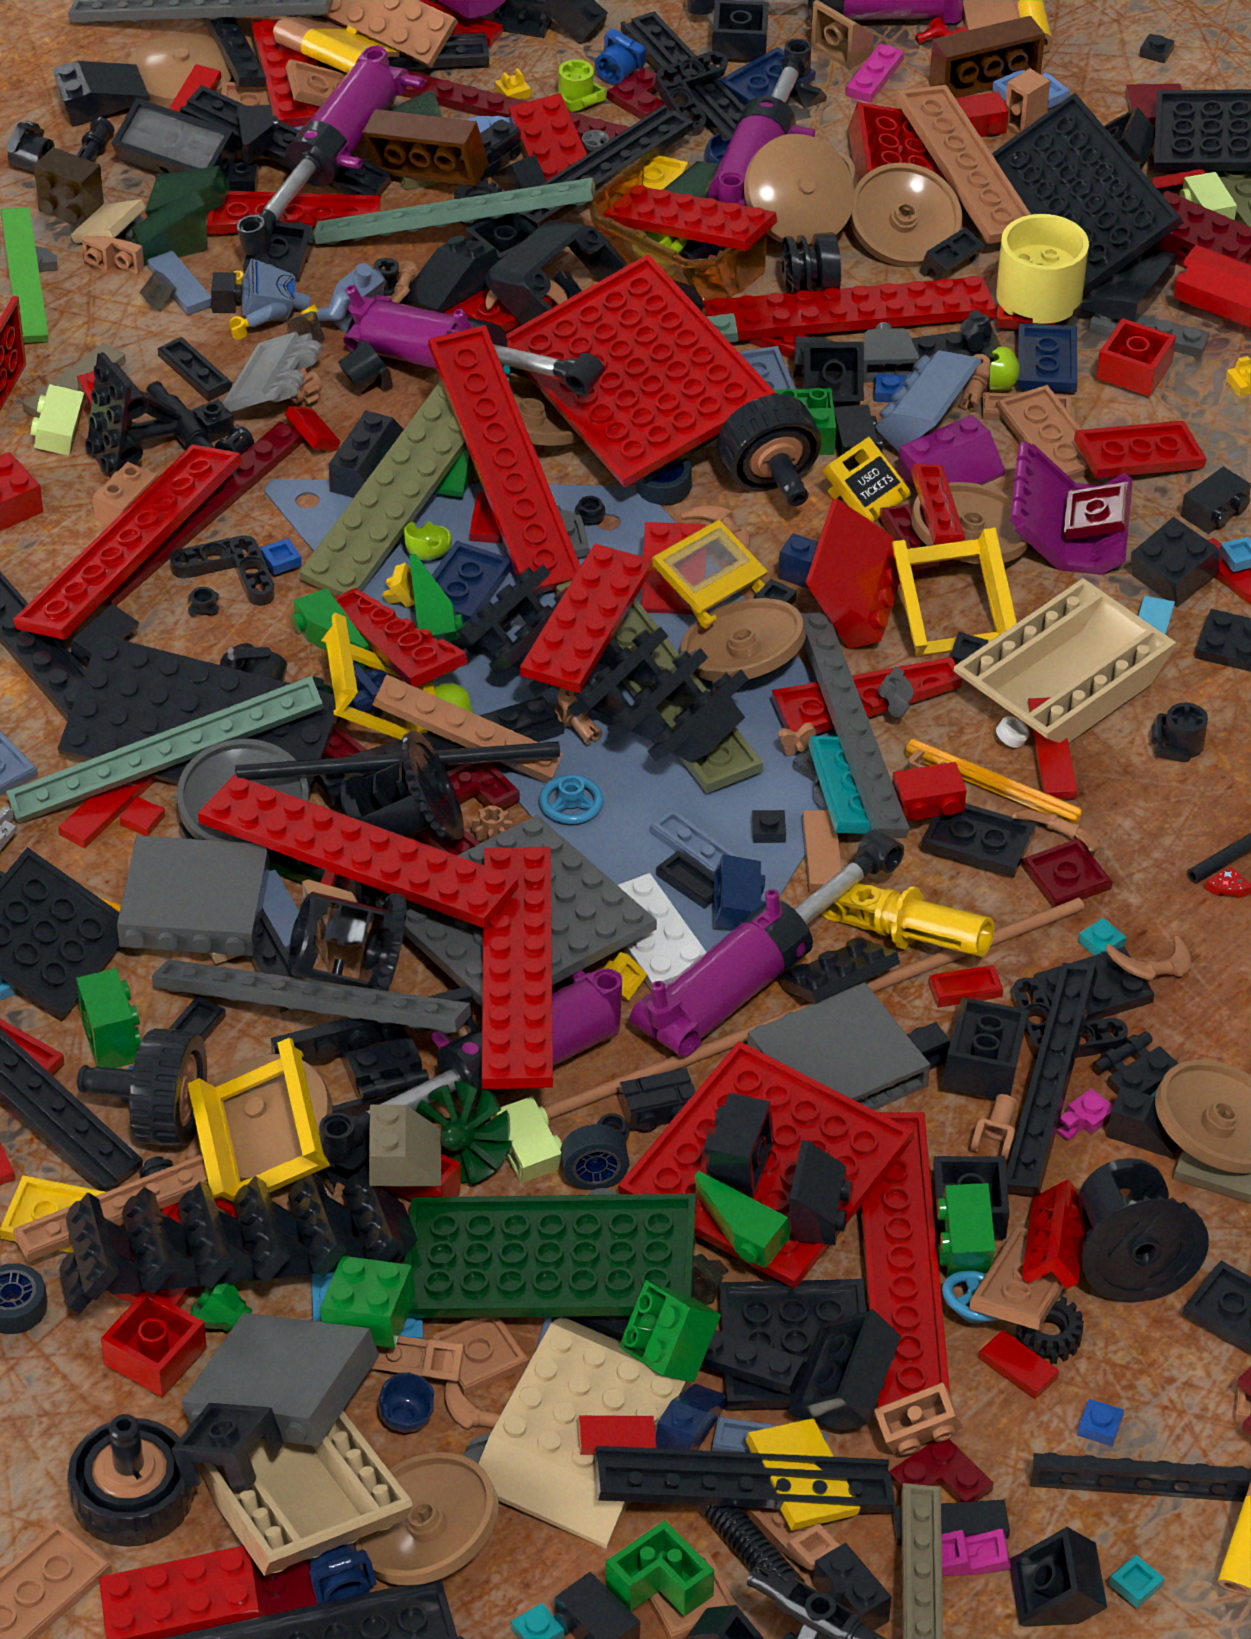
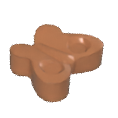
(796, 741)

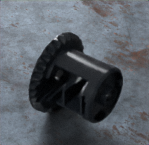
(407, 794)
(349, 927)
(1139, 1242)

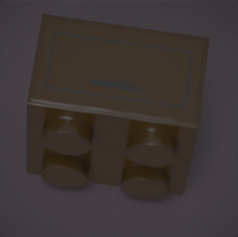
(68, 186)

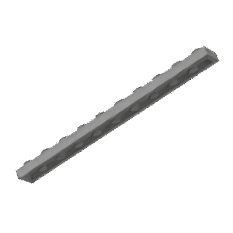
(162, 10)
(853, 727)
(312, 995)

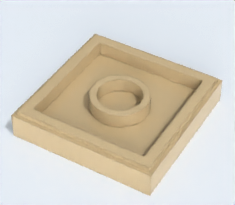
(109, 220)

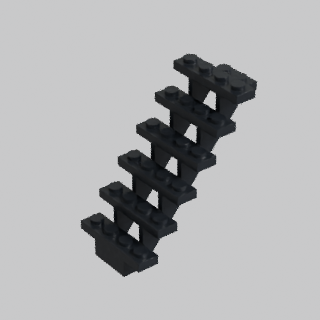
(697, 729)
(218, 1238)

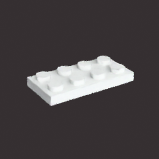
(670, 947)

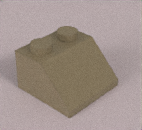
(403, 1148)

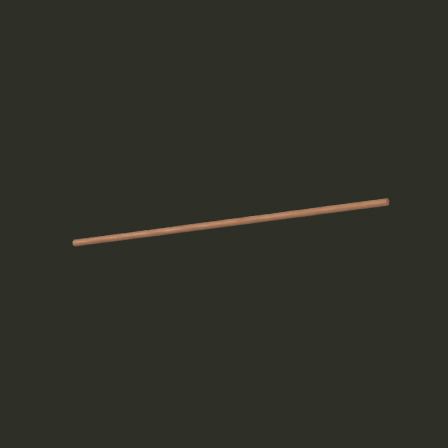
(875, 984)

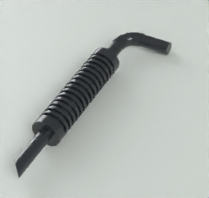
(753, 1545)

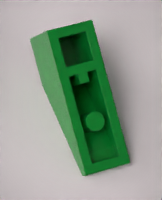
(432, 605)
(314, 619)
(748, 1225)

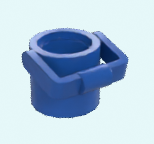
(619, 57)

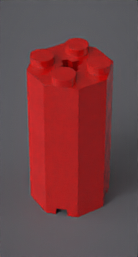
(1216, 285)

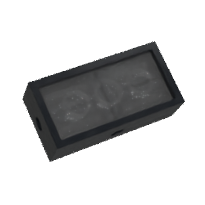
(172, 141)

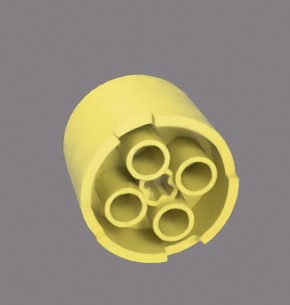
(1042, 267)

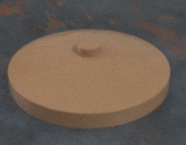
(169, 61)
(802, 184)
(903, 213)
(540, 417)
(978, 509)
(747, 636)
(1208, 1112)
(263, 1117)
(446, 1526)

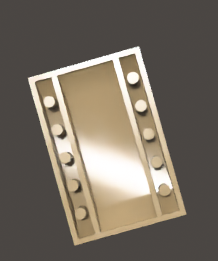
(1075, 650)
(536, 1440)
(309, 1497)

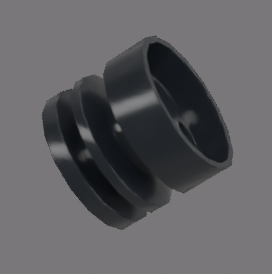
(811, 264)

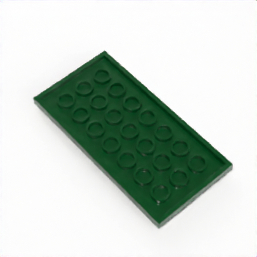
(548, 1253)

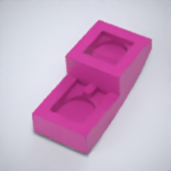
(974, 1553)

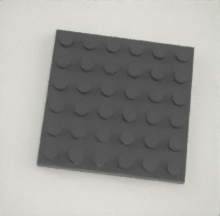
(588, 913)

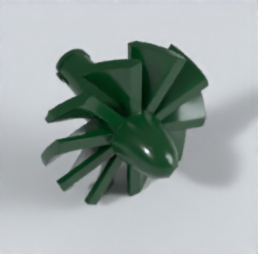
(470, 1136)

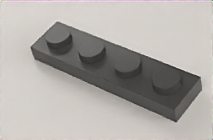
(1188, 339)

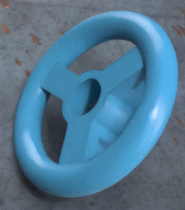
(571, 796)
(962, 1304)

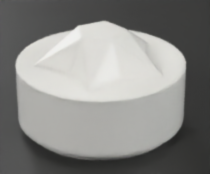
(1012, 731)

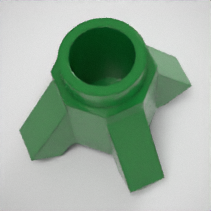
(220, 1306)

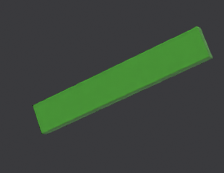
(24, 272)

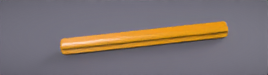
(998, 783)

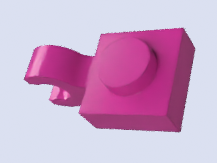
(1086, 1112)

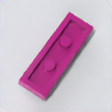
(874, 73)

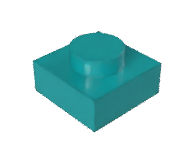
(1099, 935)
(1136, 1581)
(537, 1624)

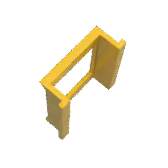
(994, 576)
(344, 684)
(216, 1136)

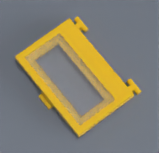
(709, 569)

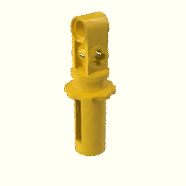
(912, 918)

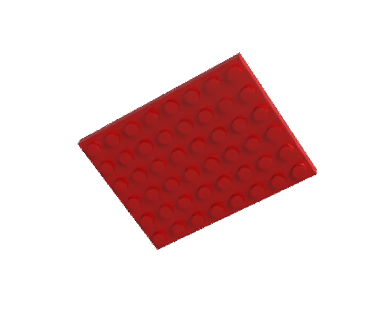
(665, 372)

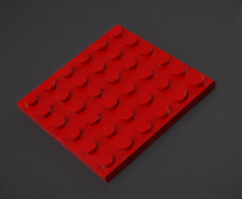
(799, 1111)

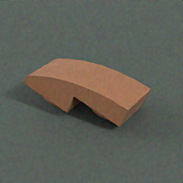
(107, 252)

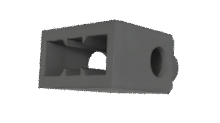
(888, 352)

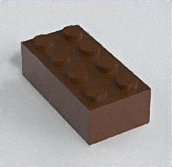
(979, 56)
(426, 147)

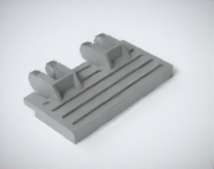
(273, 371)

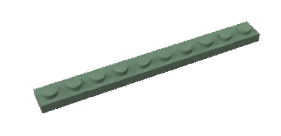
(446, 212)
(164, 750)

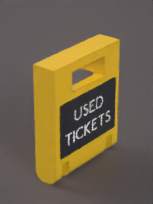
(870, 484)

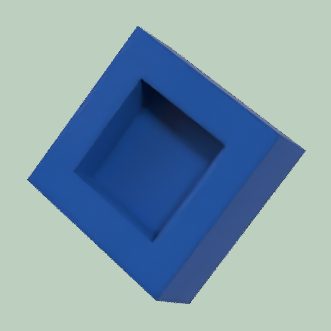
(886, 386)
(281, 556)
(1100, 1422)

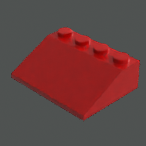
(884, 137)
(11, 349)
(854, 575)

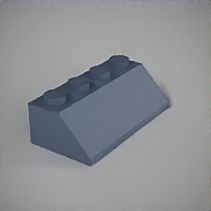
(925, 396)

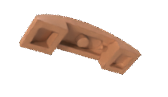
(422, 1357)
(800, 1545)

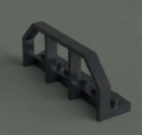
(354, 1034)

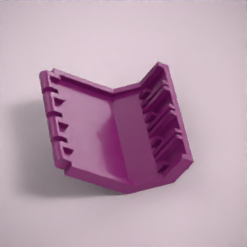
(1040, 514)

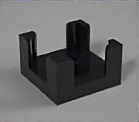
(226, 1437)

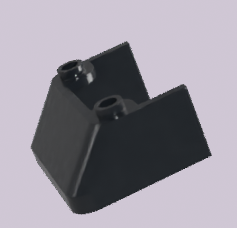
(519, 277)

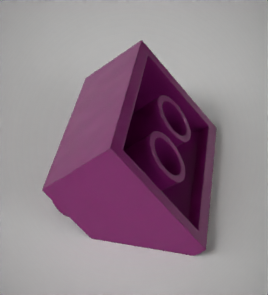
(961, 447)

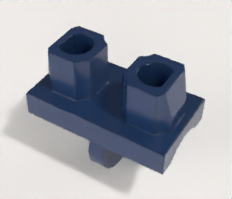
(367, 686)

